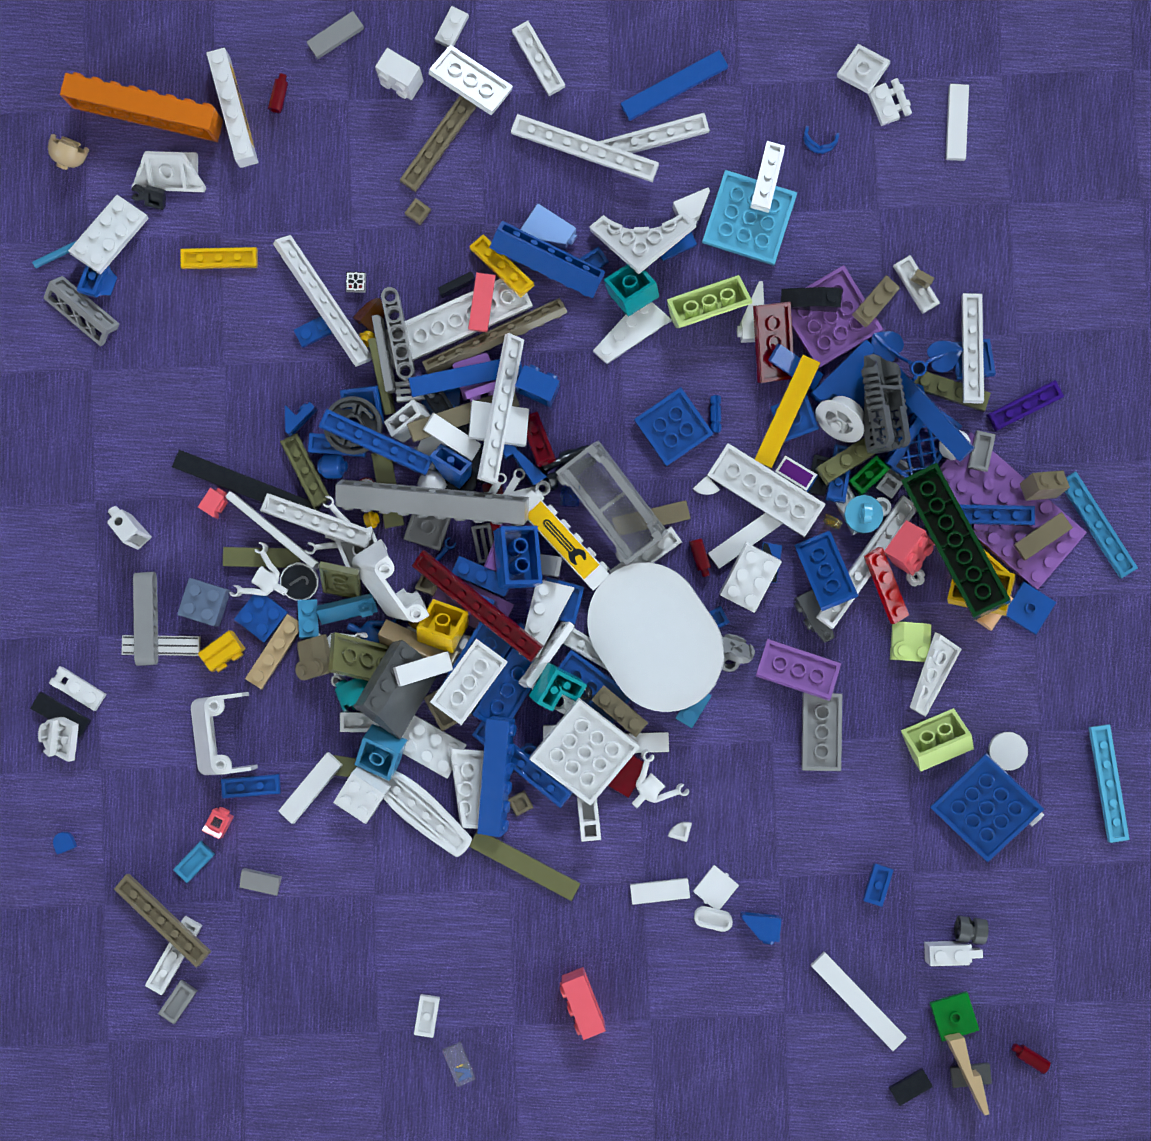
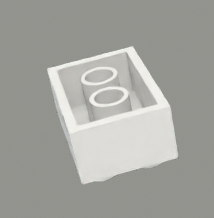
(750, 577)

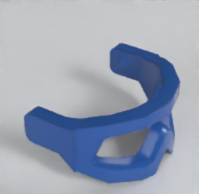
(818, 149)

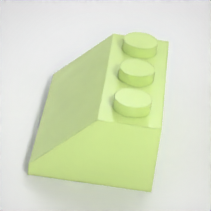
(937, 739)

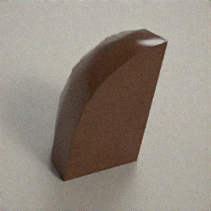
(365, 314)

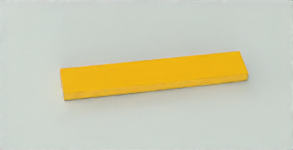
(787, 411)

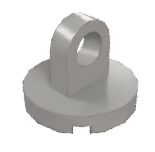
(737, 651)

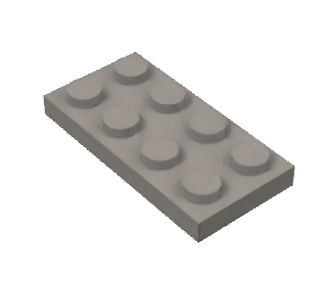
(821, 733)

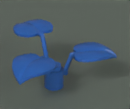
(942, 355)

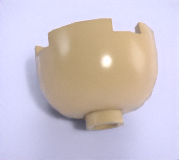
(66, 152)

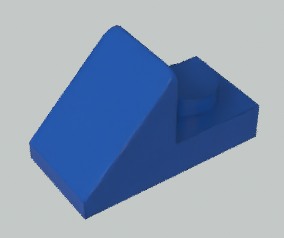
(295, 422)

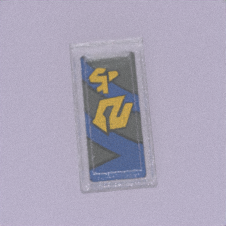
(458, 1064)

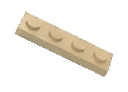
(274, 652)

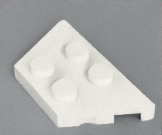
(168, 172)

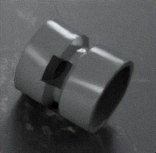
(973, 930)

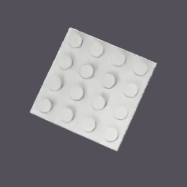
(584, 751)

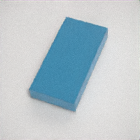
(194, 861)

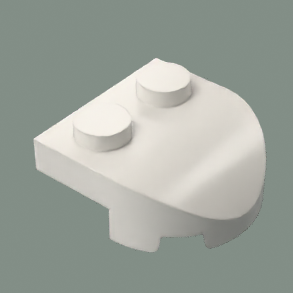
(59, 737)

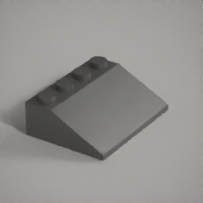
(386, 702)

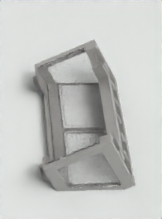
(612, 502)

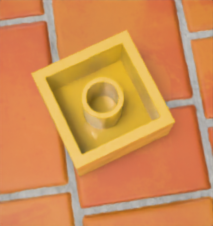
(443, 626)

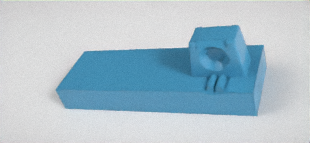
(348, 608)

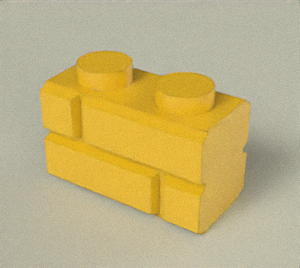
(222, 651)

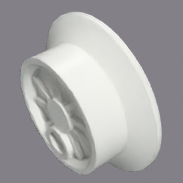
(841, 418)

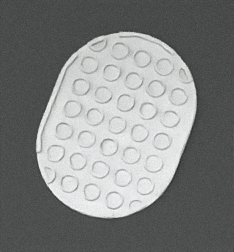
(655, 637)

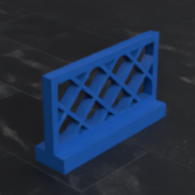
(915, 424)

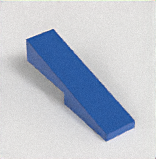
(532, 473)

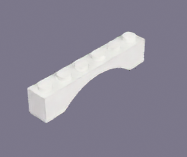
(588, 820)

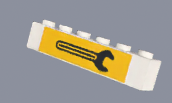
(232, 107)
(564, 542)

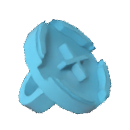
(863, 514)

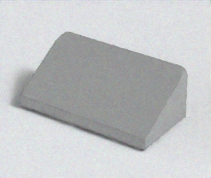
(260, 881)

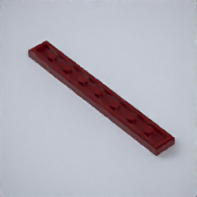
(477, 605)

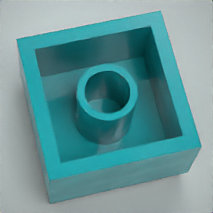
(631, 289)

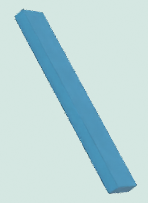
(1099, 526)

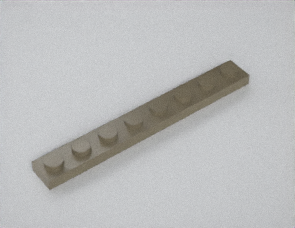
(495, 336)

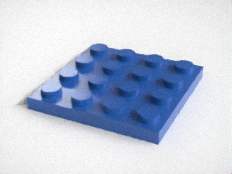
(987, 807)

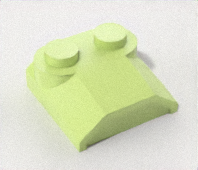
(910, 641)

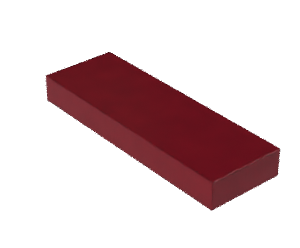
(539, 441)

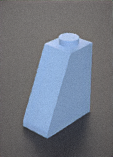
(549, 228)

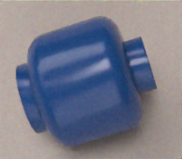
(332, 466)

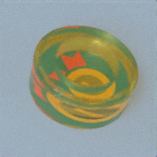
(832, 522)

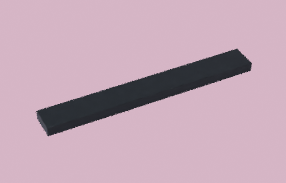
(232, 480)

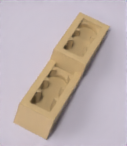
(393, 632)
(972, 1077)

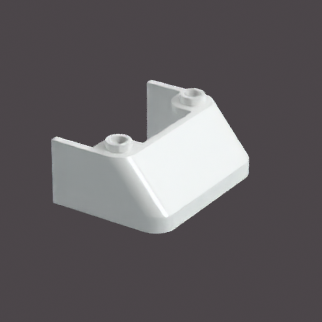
(204, 736)

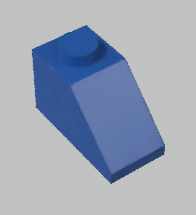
(451, 465)
(765, 926)

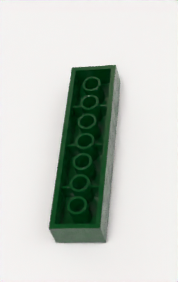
(956, 541)

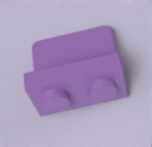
(474, 391)

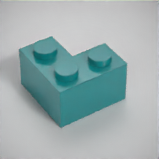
(554, 683)

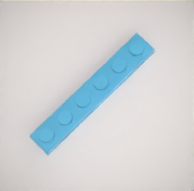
(1108, 783)

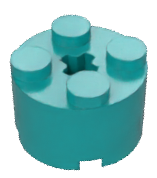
(349, 692)

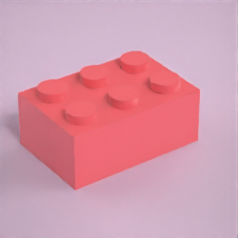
(582, 1004)

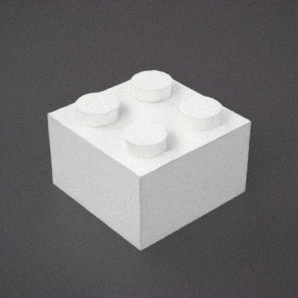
(399, 74)
(362, 794)

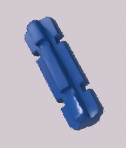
(715, 413)

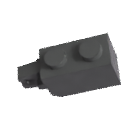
(810, 608)

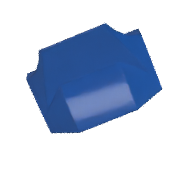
(95, 284)

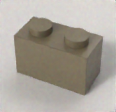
(1044, 485)

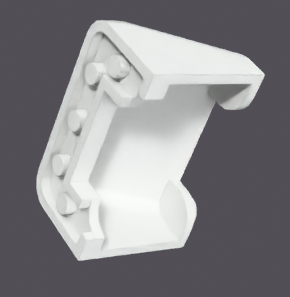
(374, 568)

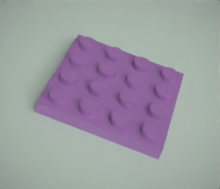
(833, 333)

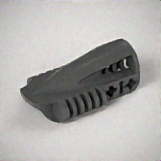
(884, 404)

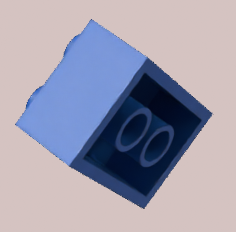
(517, 556)

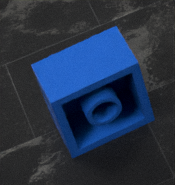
(537, 385)

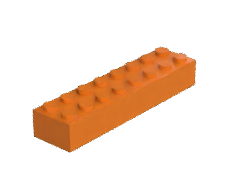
(141, 106)

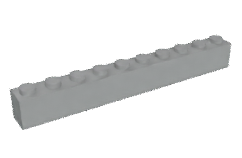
(432, 502)

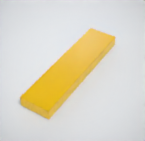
(219, 258)
(502, 266)

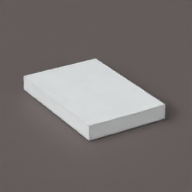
(517, 424)

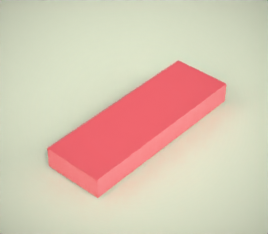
(482, 302)

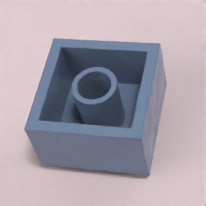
(204, 602)

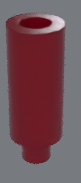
(278, 94)
(700, 556)
(1031, 1058)

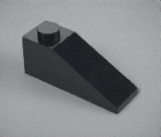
(813, 298)

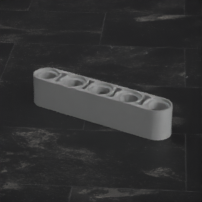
(394, 326)
(145, 618)

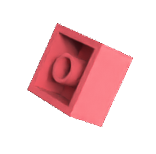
(909, 548)

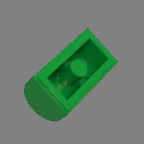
(868, 475)

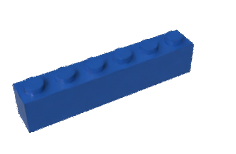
(547, 259)
(496, 776)

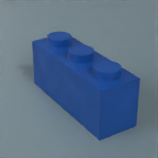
(478, 575)

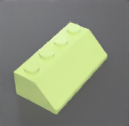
(708, 301)

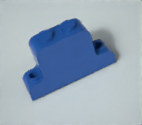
(846, 378)

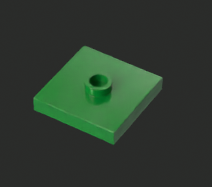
(954, 1015)

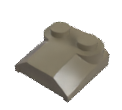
(313, 657)

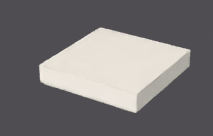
(863, 68)

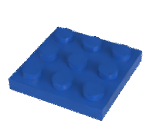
(673, 426)

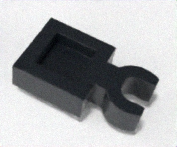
(151, 195)

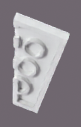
(631, 331)
(545, 609)
(936, 668)
(467, 775)

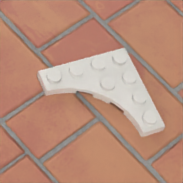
(642, 245)

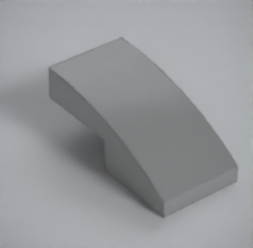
(892, 481)

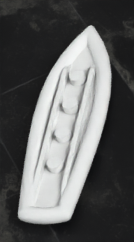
(426, 814)

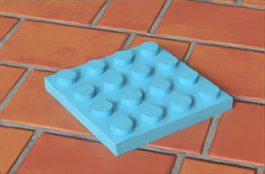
(744, 229)

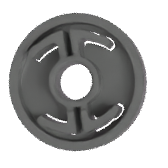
(358, 405)

